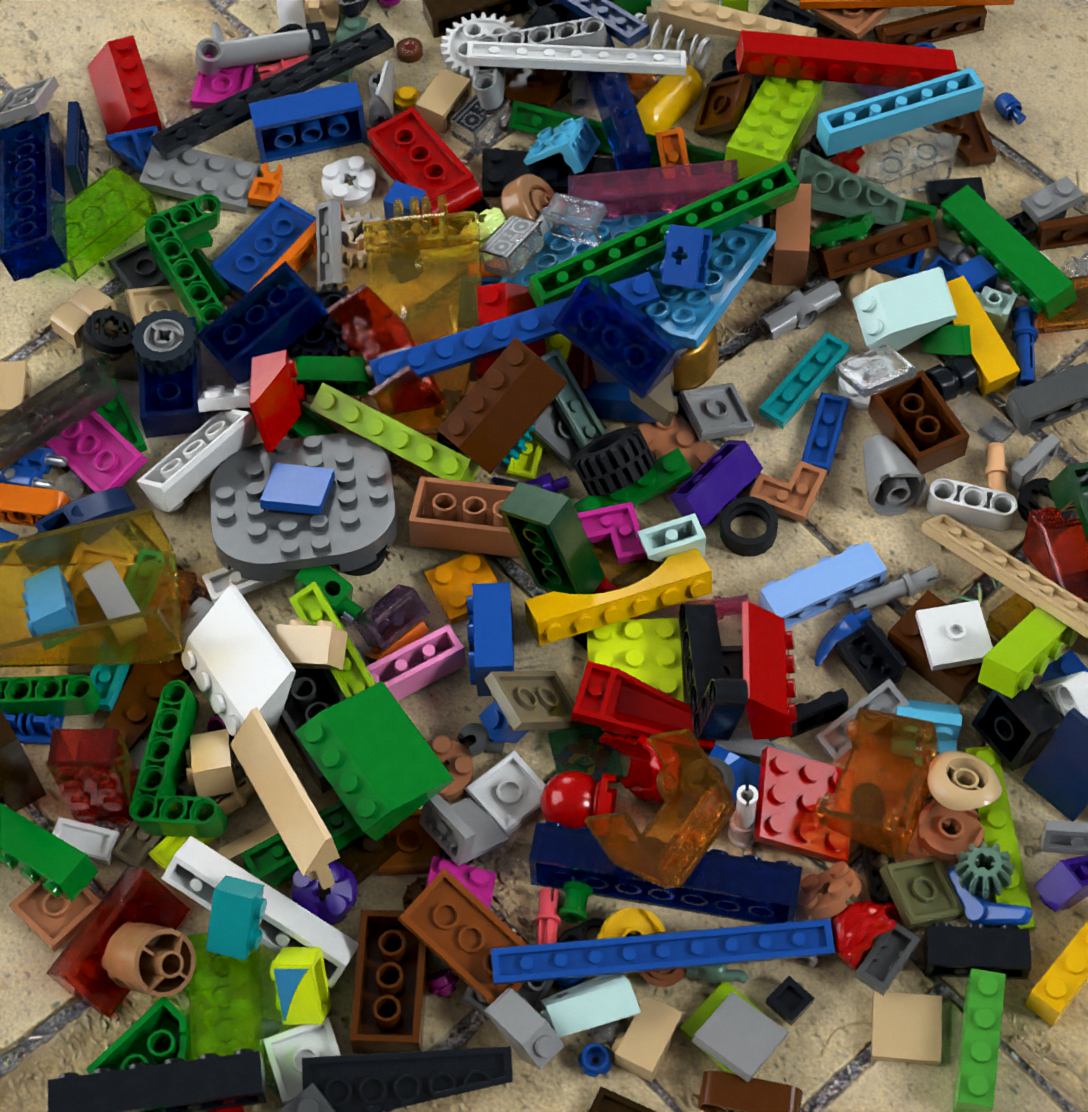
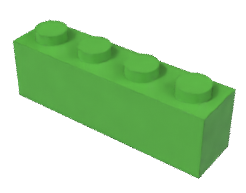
(979, 1042)

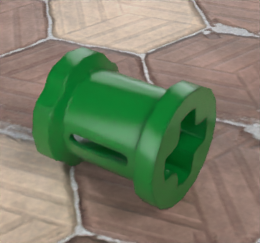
(575, 902)

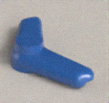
(985, 912)

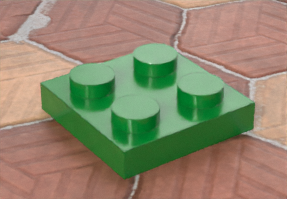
(850, 227)

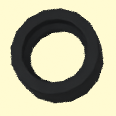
(748, 506)

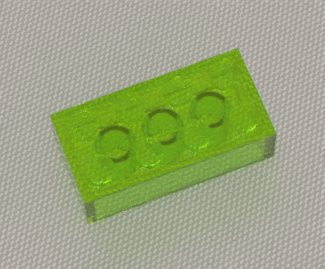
(104, 219)
(225, 1002)

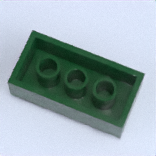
(551, 540)

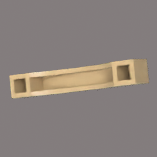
(712, 19)

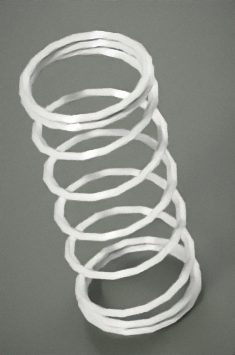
(698, 66)

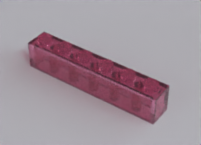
(654, 188)

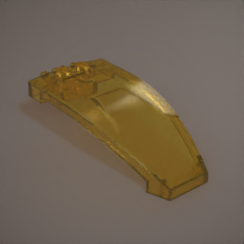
(429, 277)

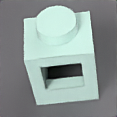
(997, 306)

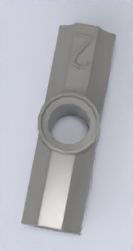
(799, 309)

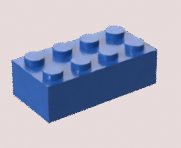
(308, 122)

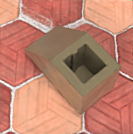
(659, 402)

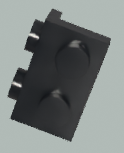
(871, 657)

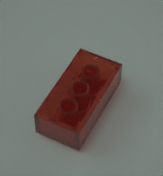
(93, 773)

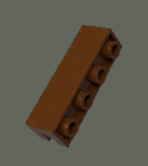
(877, 247)

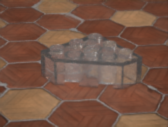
(910, 160)

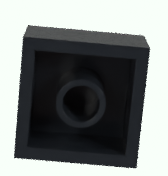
(1017, 725)

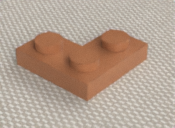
(792, 498)

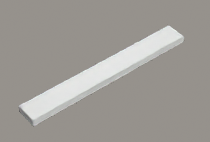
(576, 58)

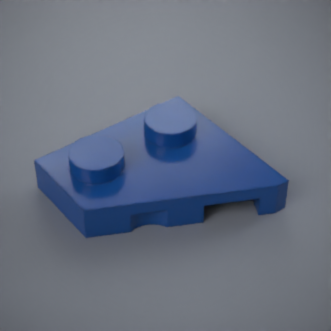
(132, 146)

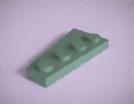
(845, 193)

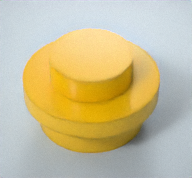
(405, 97)

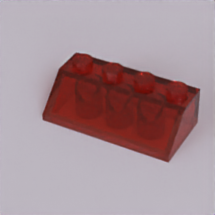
(133, 898)

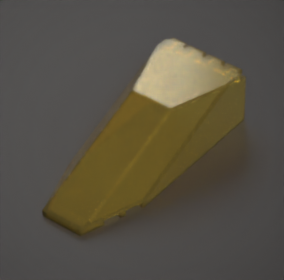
(146, 567)

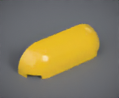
(669, 100)

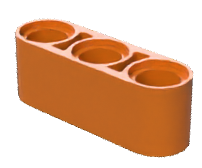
(28, 504)

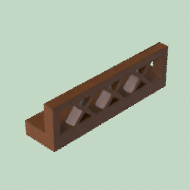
(933, 26)

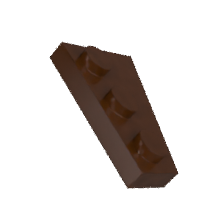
(975, 142)

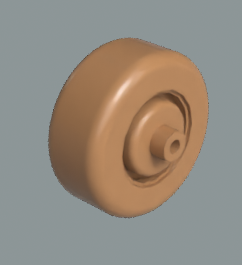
(526, 197)

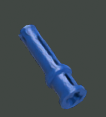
(1025, 336)

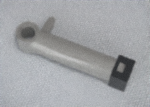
(259, 48)

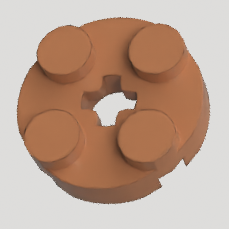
(459, 765)
(941, 844)
(827, 892)

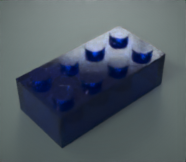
(263, 321)
(171, 401)

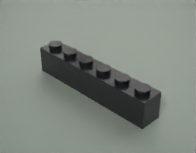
(174, 1086)

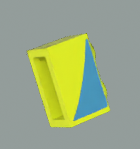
(301, 985)

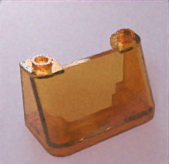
(882, 781)

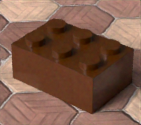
(919, 423)
(906, 638)

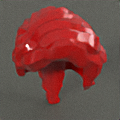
(643, 765)
(858, 926)

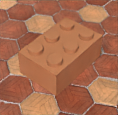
(790, 253)

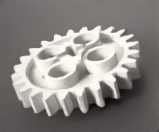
(456, 40)

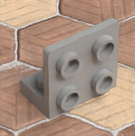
(461, 828)

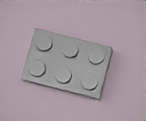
(26, 101)

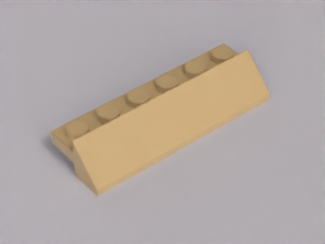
(285, 799)

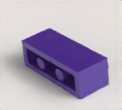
(717, 482)

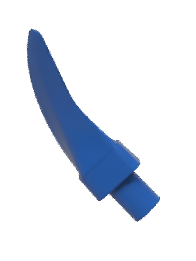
(845, 627)

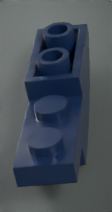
(89, 508)

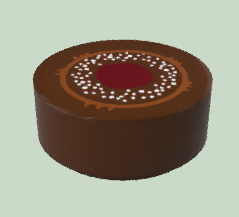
(409, 50)

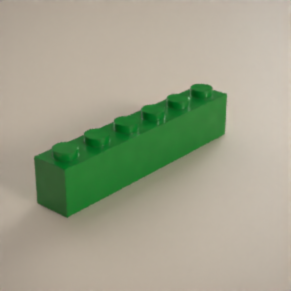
(1008, 252)

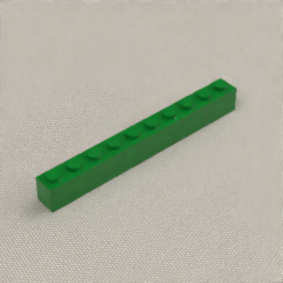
(646, 243)

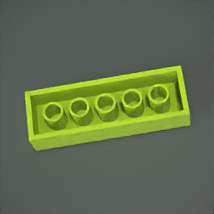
(774, 123)

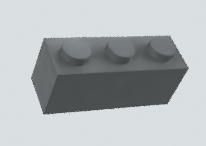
(1049, 399)

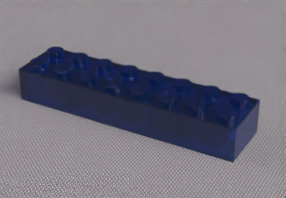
(32, 197)
(718, 885)

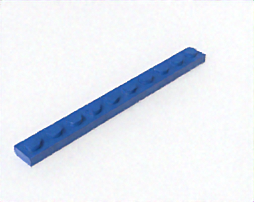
(497, 335)
(662, 951)

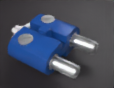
(31, 467)

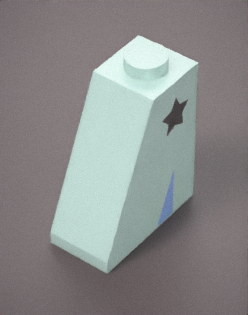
(590, 1004)

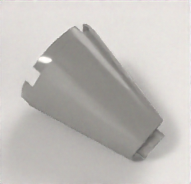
(891, 477)

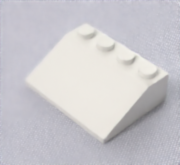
(238, 663)

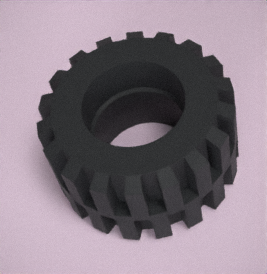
(613, 461)

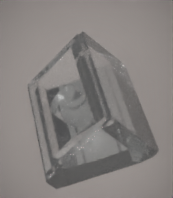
(983, 419)

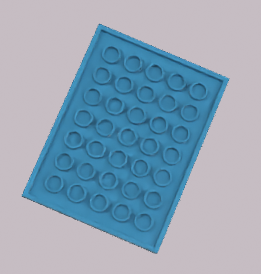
(681, 310)

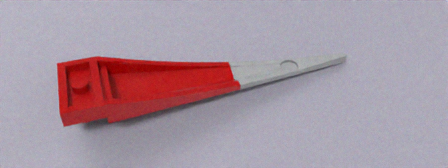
(635, 708)

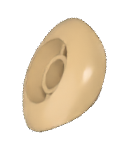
(962, 781)

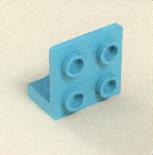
(572, 138)

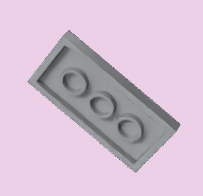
(198, 174)

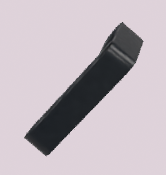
(713, 699)

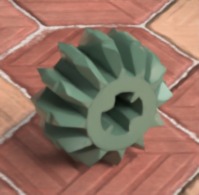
(984, 869)

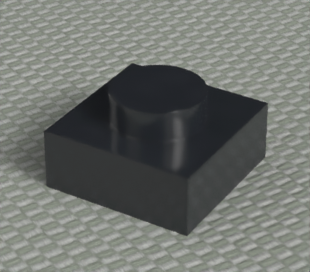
(790, 1000)

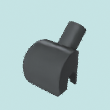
(480, 738)

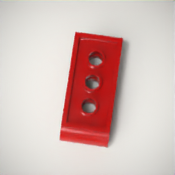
(420, 158)

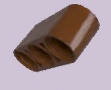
(731, 1093)

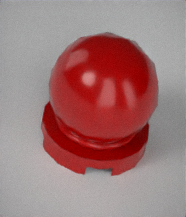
(575, 795)

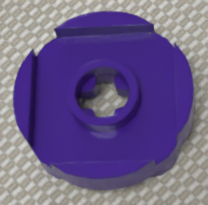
(337, 903)

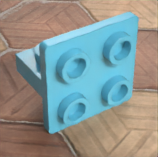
(945, 718)

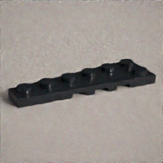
(504, 166)
(405, 1078)

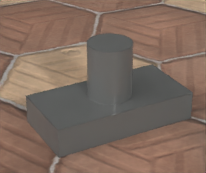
(887, 959)

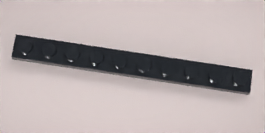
(292, 80)

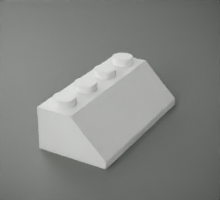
(197, 459)

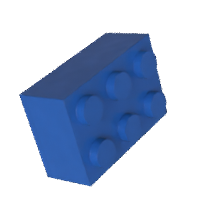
(489, 632)

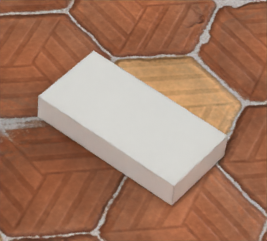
(90, 839)

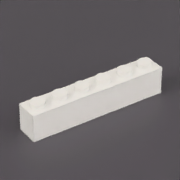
(200, 869)

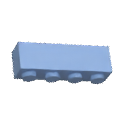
(824, 585)

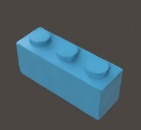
(49, 603)

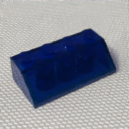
(618, 336)

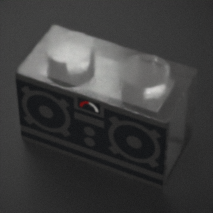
(476, 125)
(512, 247)

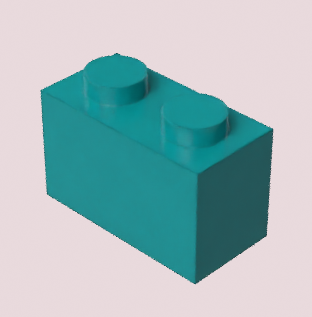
(236, 918)

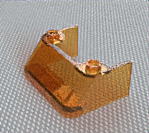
(683, 828)

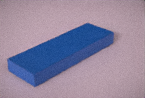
(825, 431)

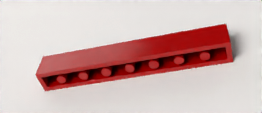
(840, 60)

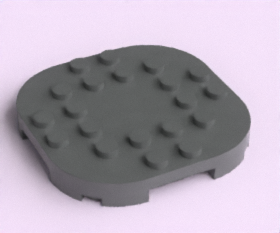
(349, 532)

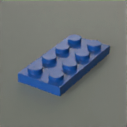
(262, 245)

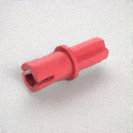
(272, 69)
(547, 916)

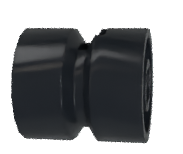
(954, 378)

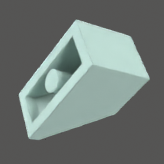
(673, 538)

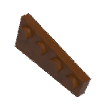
(140, 698)

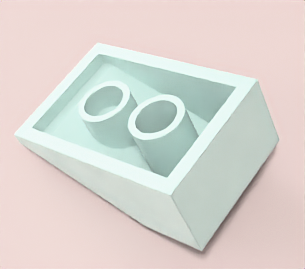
(904, 309)

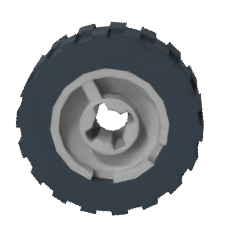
(156, 352)

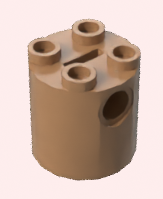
(150, 959)

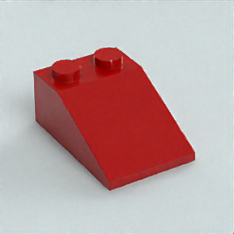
(275, 396)

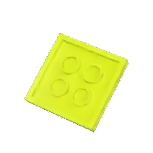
(642, 649)

